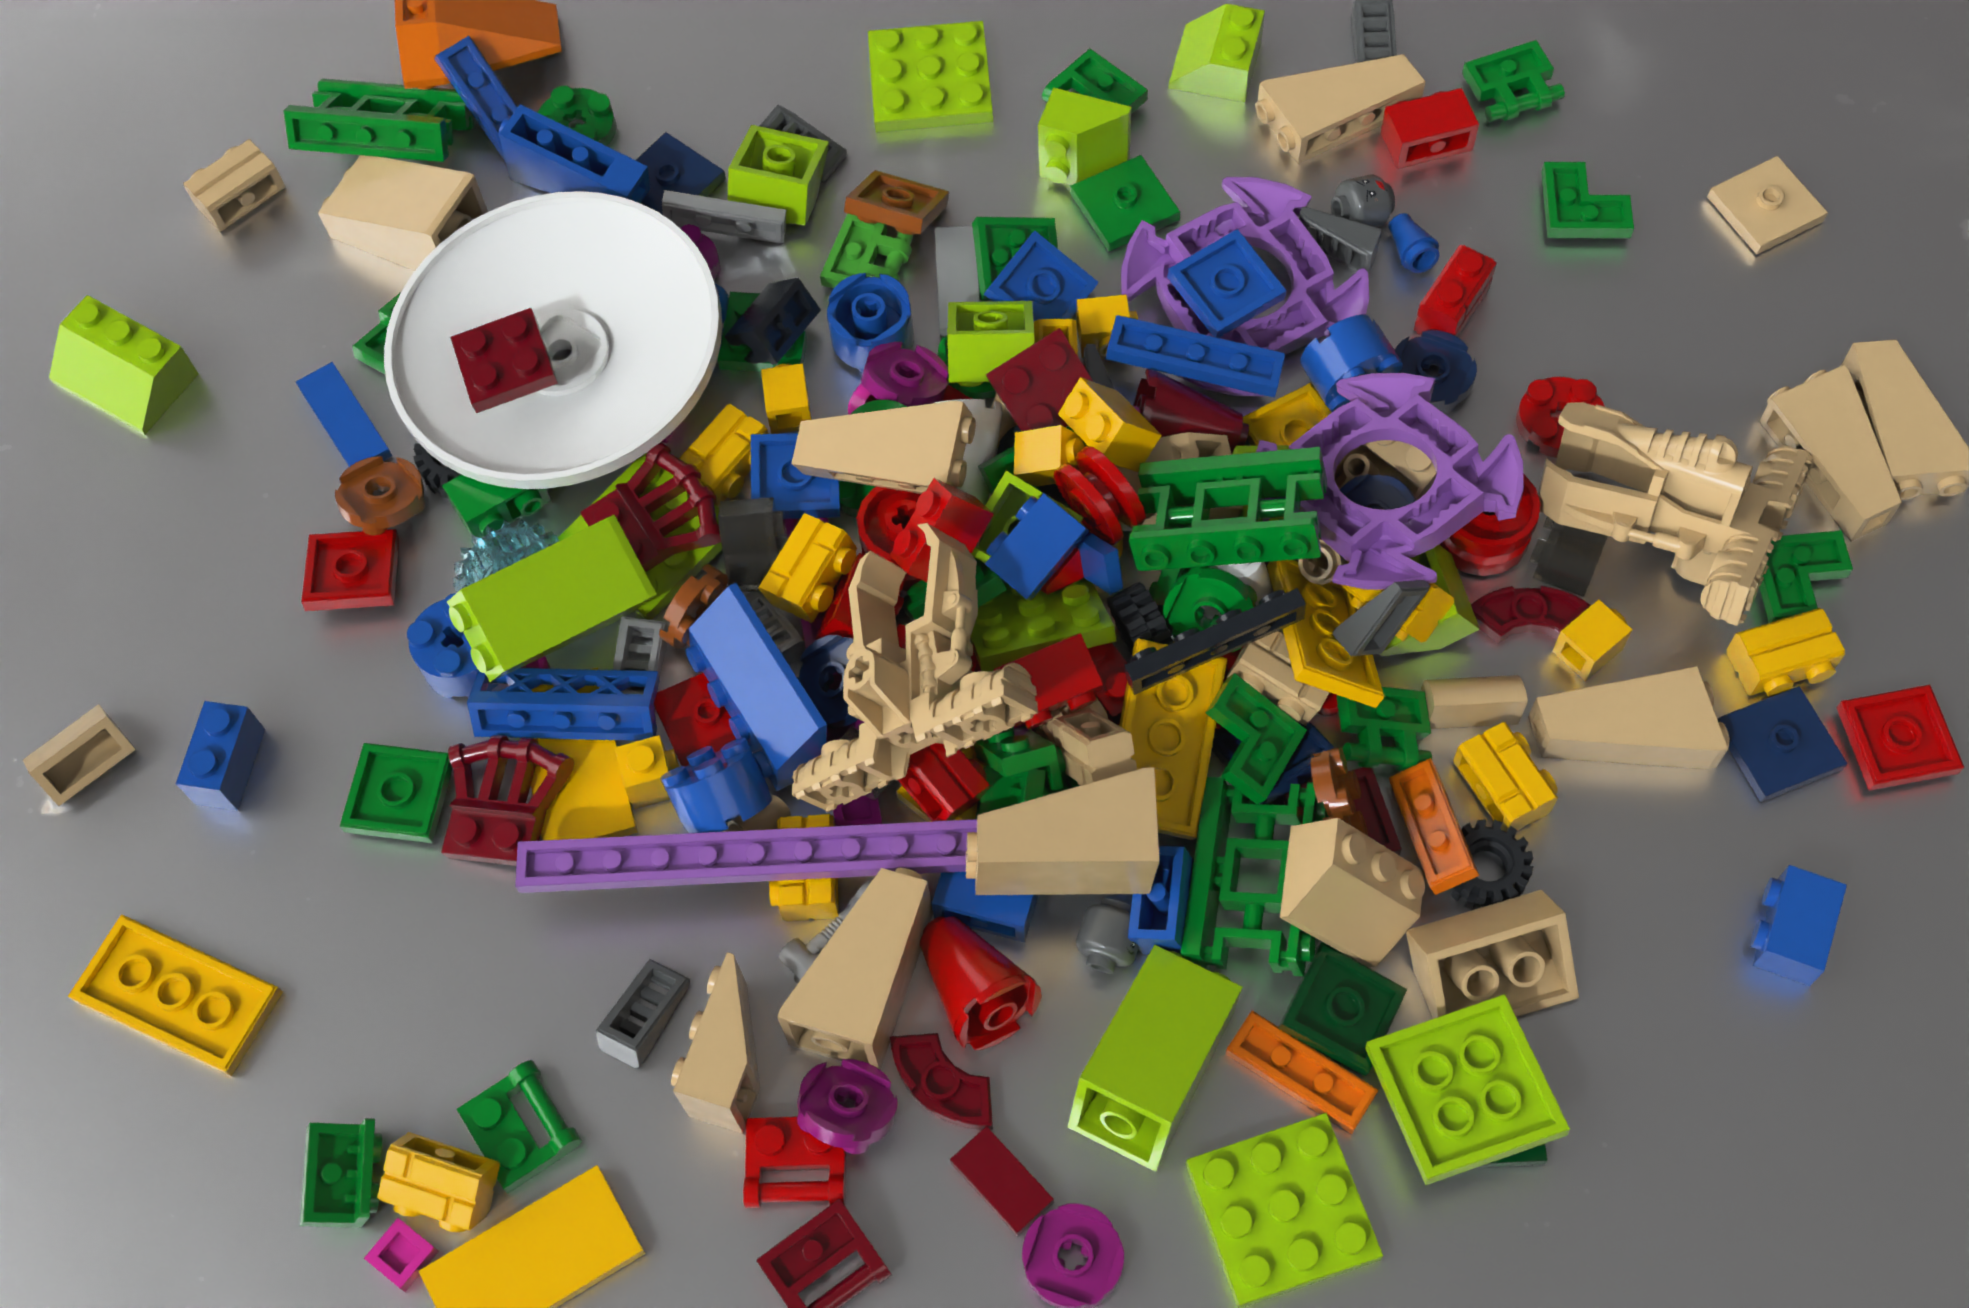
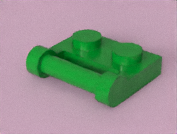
(1099, 79)
(505, 1136)

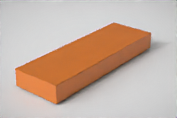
(1433, 827)
(1301, 1072)

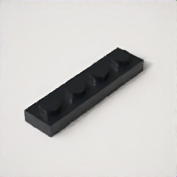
(1229, 633)

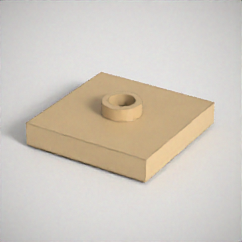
(1767, 205)

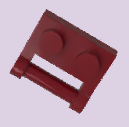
(815, 1251)

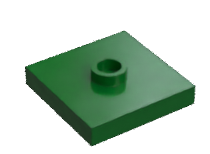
(1121, 199)
(397, 793)

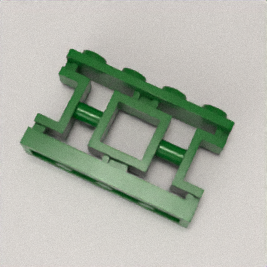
(378, 120)
(1229, 483)
(1217, 875)

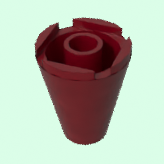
(1180, 409)

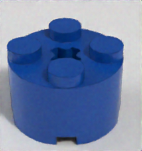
(868, 314)
(1351, 350)
(442, 652)
(717, 787)

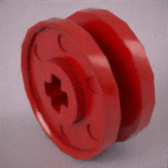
(1099, 495)

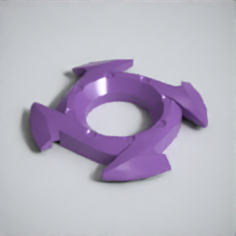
(1268, 220)
(1383, 541)

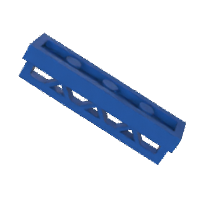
(1195, 356)
(562, 710)

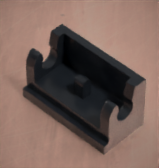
(774, 321)

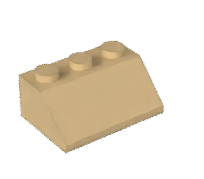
(1349, 890)
(1495, 951)

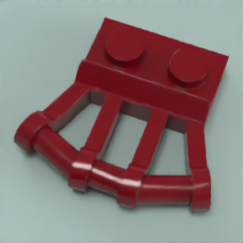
(633, 512)
(490, 828)

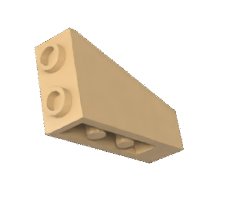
(1334, 104)
(1908, 422)
(889, 446)
(1847, 461)
(1634, 721)

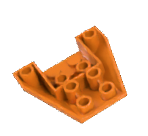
(501, 29)

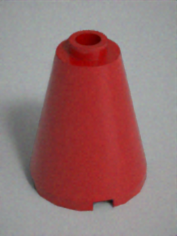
(976, 984)

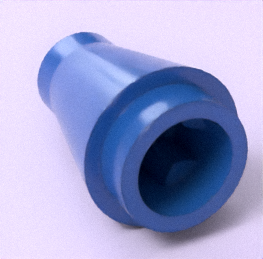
(1414, 245)

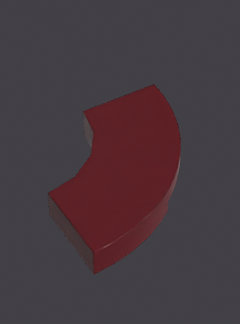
(1526, 610)
(941, 1085)

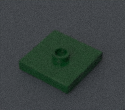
(1342, 1008)

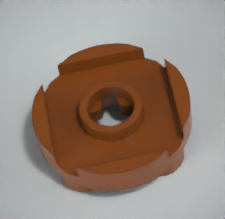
(377, 513)
(690, 604)
(1337, 787)

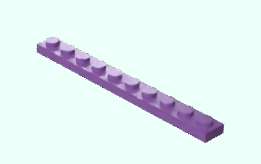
(741, 856)

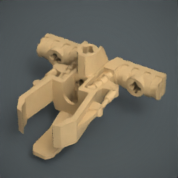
(1689, 497)
(917, 691)

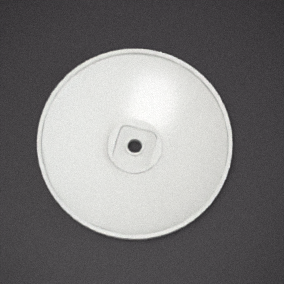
(601, 282)

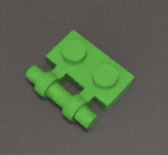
(858, 248)

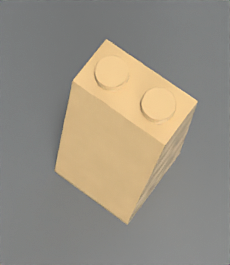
(400, 208)
(1070, 841)
(861, 976)

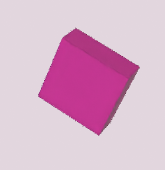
(401, 1254)

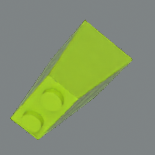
(551, 599)
(1153, 1057)

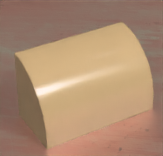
(1475, 701)
(78, 755)

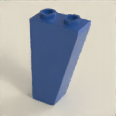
(562, 160)

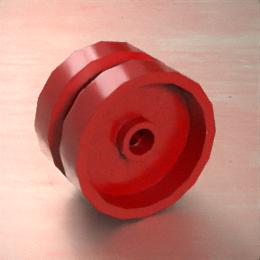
(882, 518)
(1492, 545)

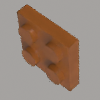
(896, 202)

